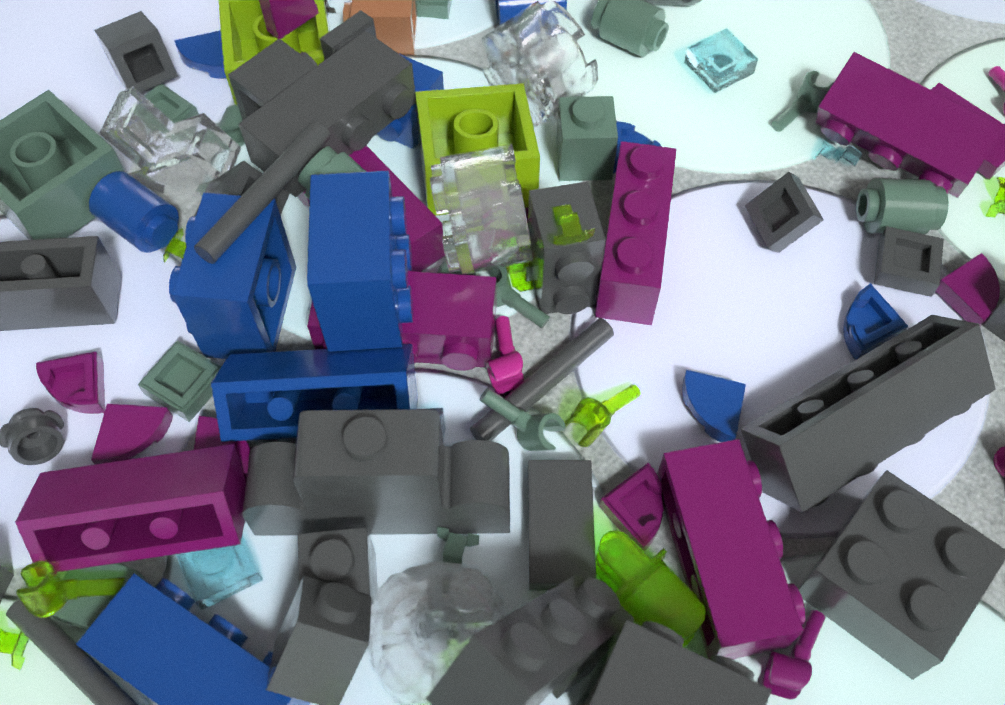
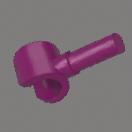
(790, 674)

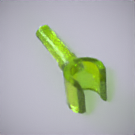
(597, 415)
(49, 593)

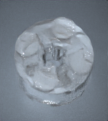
(542, 53)
(483, 208)
(412, 608)

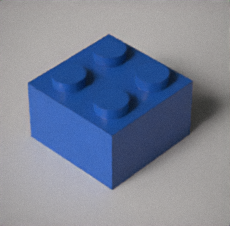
(359, 260)
(245, 293)

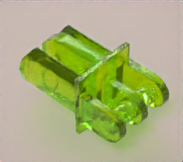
(648, 586)

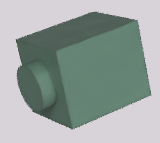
(586, 138)

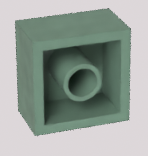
(50, 168)

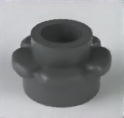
(33, 436)

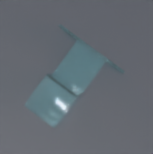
(850, 153)

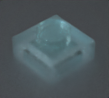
(720, 60)
(219, 572)

